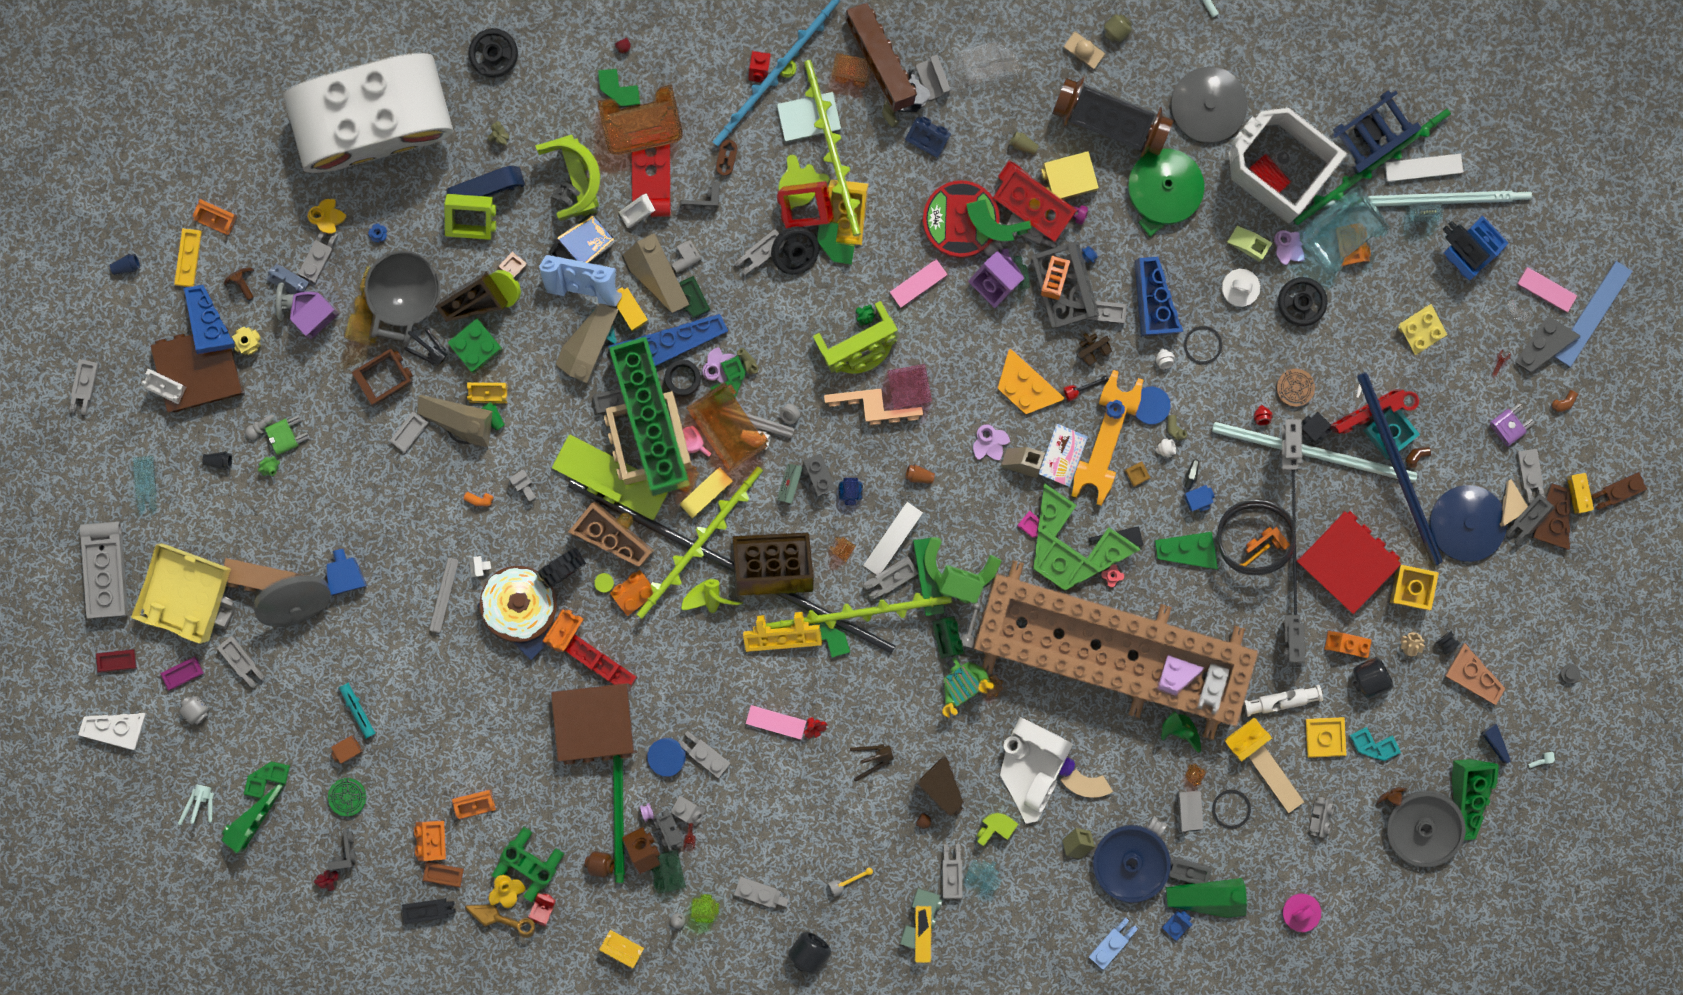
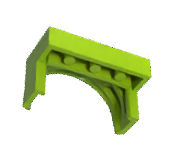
(578, 161)
(852, 348)

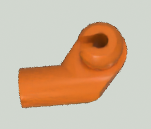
(477, 501)

